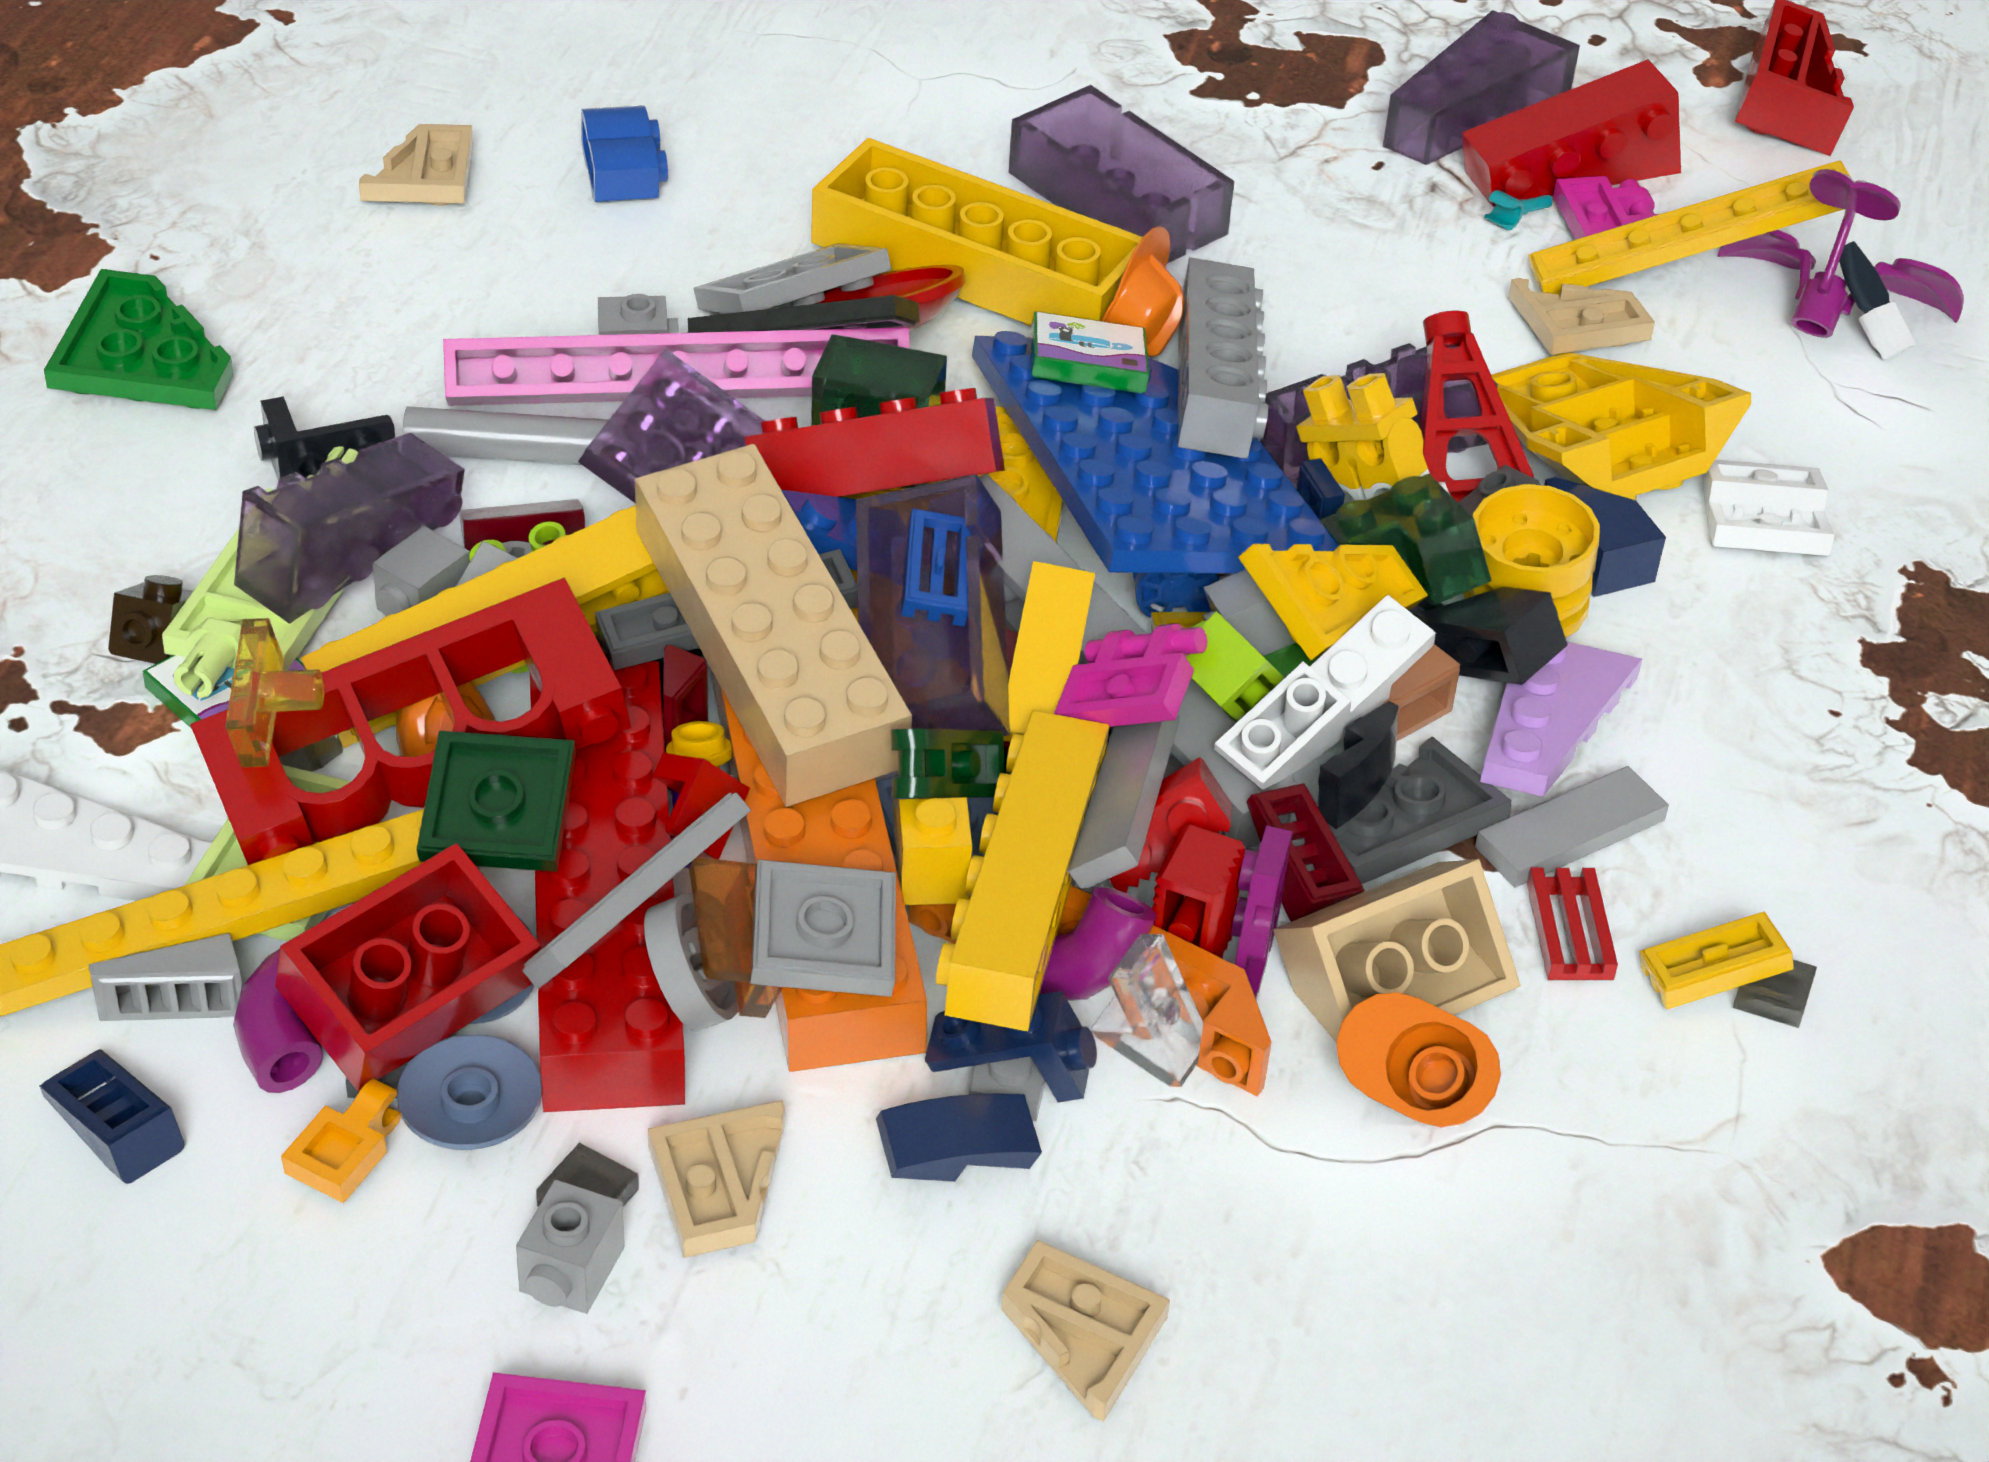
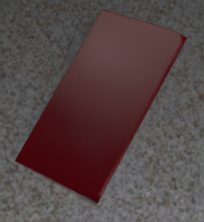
(517, 521)
(683, 689)

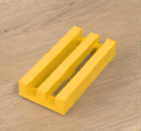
(1716, 960)

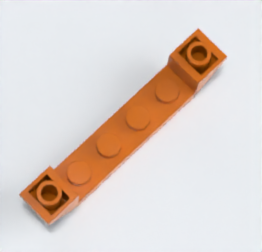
(1233, 1033)

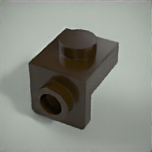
(142, 616)

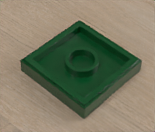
(498, 799)

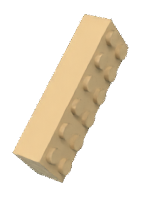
(771, 623)

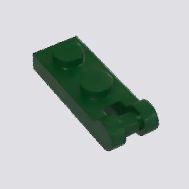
(947, 763)

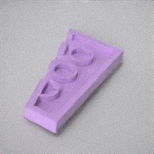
(1552, 715)

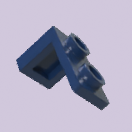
(1054, 1041)

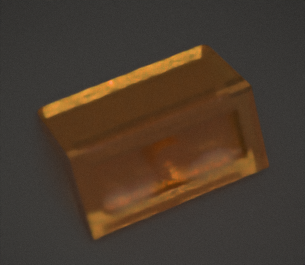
(725, 925)

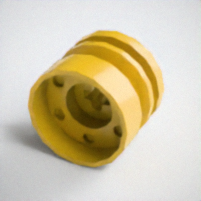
(1540, 543)

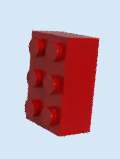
(406, 966)

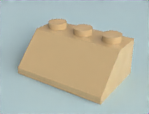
(1412, 936)

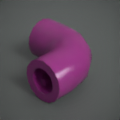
(1097, 944)
(272, 1035)

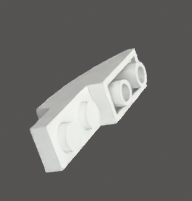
(1318, 701)

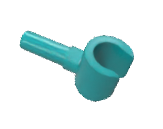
(1510, 210)

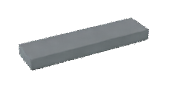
(1122, 801)
(634, 890)

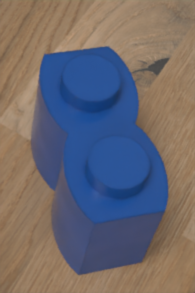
(622, 153)

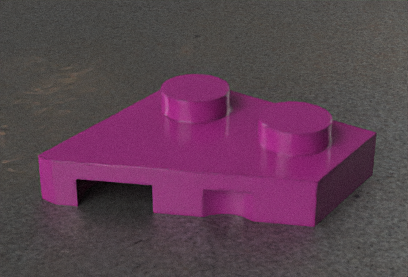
(1257, 916)

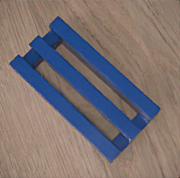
(934, 601)

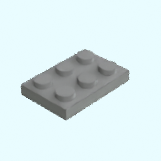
(795, 279)

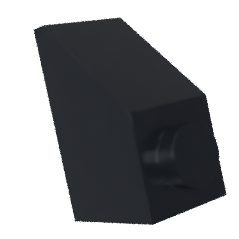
(1499, 633)

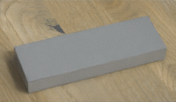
(1572, 825)

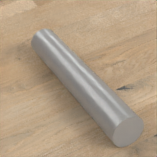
(502, 434)

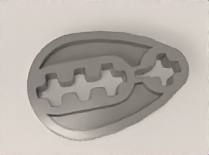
(670, 942)

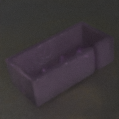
(1071, 160)
(941, 670)

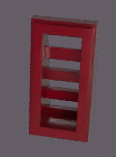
(1332, 876)

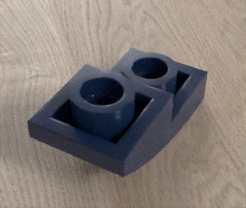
(948, 1133)

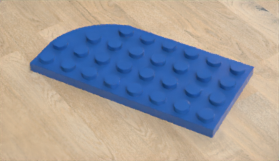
(1130, 482)

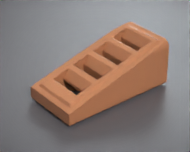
(1425, 691)

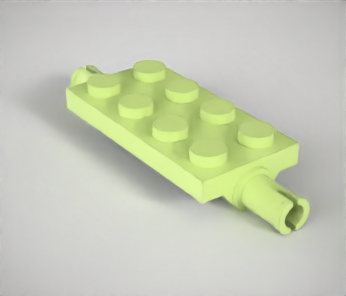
(212, 616)

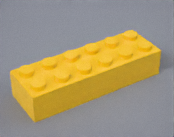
(1012, 246)

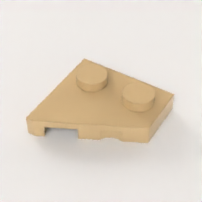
(425, 168)
(1582, 317)
(717, 1174)
(1083, 1322)

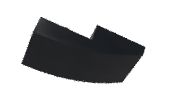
(1359, 773)

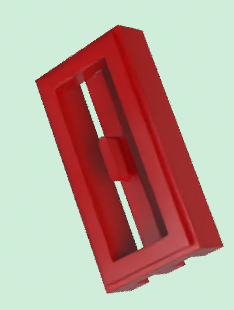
(1598, 928)

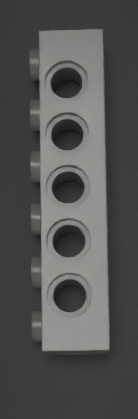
(1221, 360)

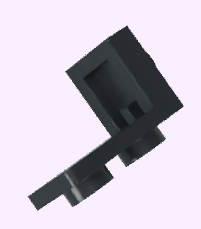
(307, 449)

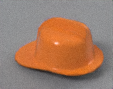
(1149, 293)
(1418, 1059)

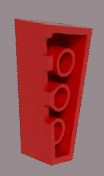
(1607, 128)
(884, 450)

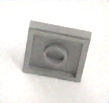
(823, 928)

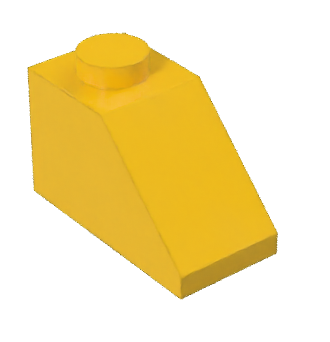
(932, 849)

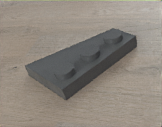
(1420, 813)

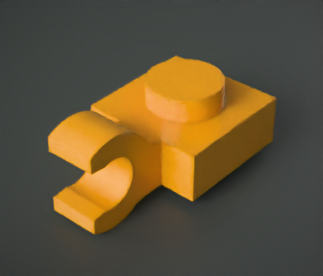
(343, 1148)

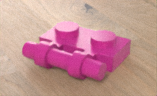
(1595, 206)
(1132, 676)

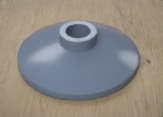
(469, 1092)

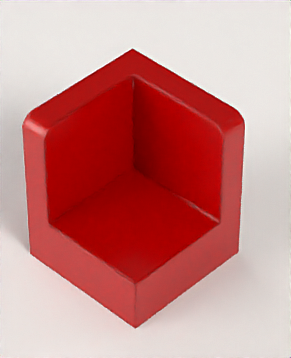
(699, 789)

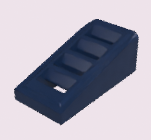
(119, 1121)

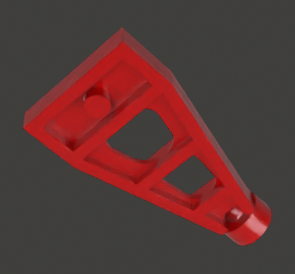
(1454, 364)

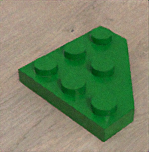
(138, 347)

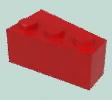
(1793, 81)

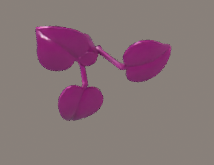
(1825, 295)

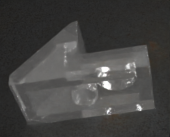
(1152, 1013)

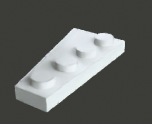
(84, 842)

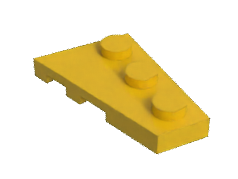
(1329, 591)

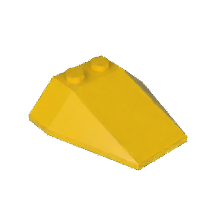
(1620, 421)

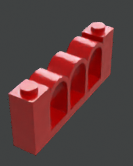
(542, 627)

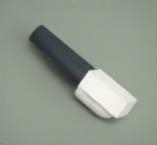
(1881, 318)

